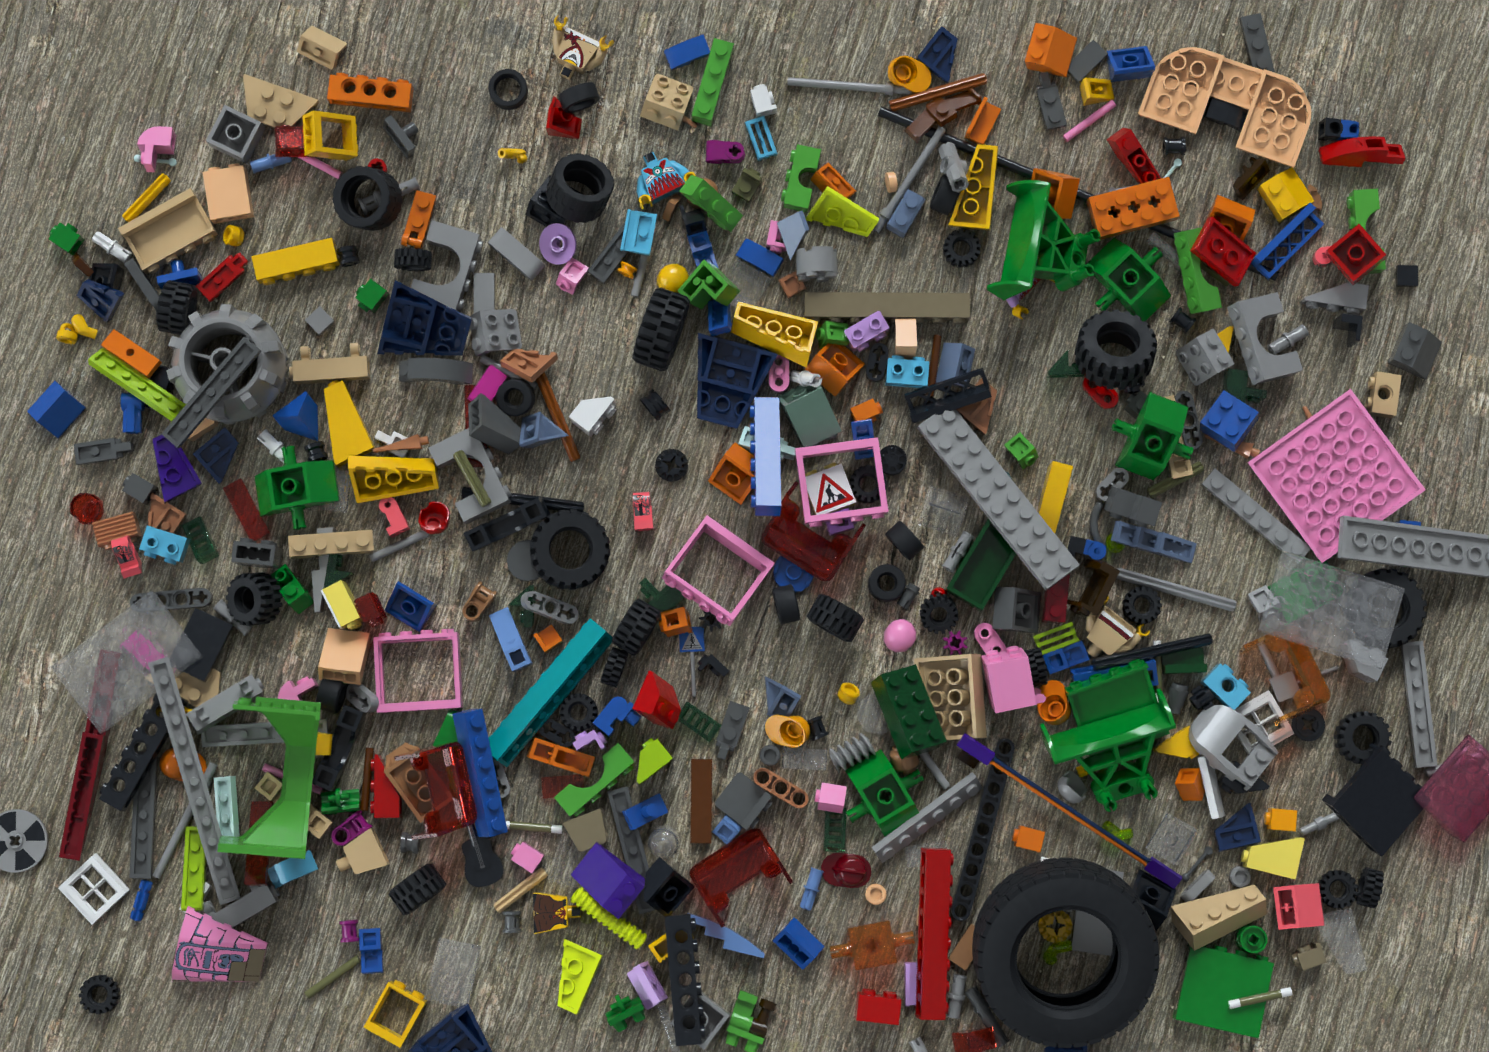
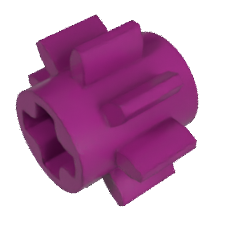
(953, 648)

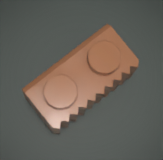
(116, 527)

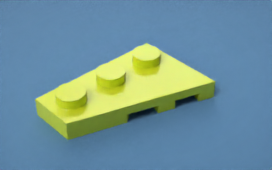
(843, 213)
(577, 974)

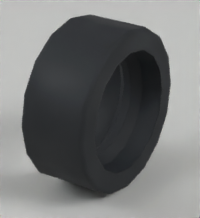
(508, 73)
(579, 97)

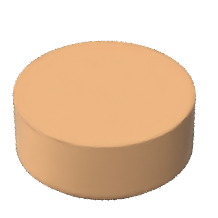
(891, 182)
(875, 894)

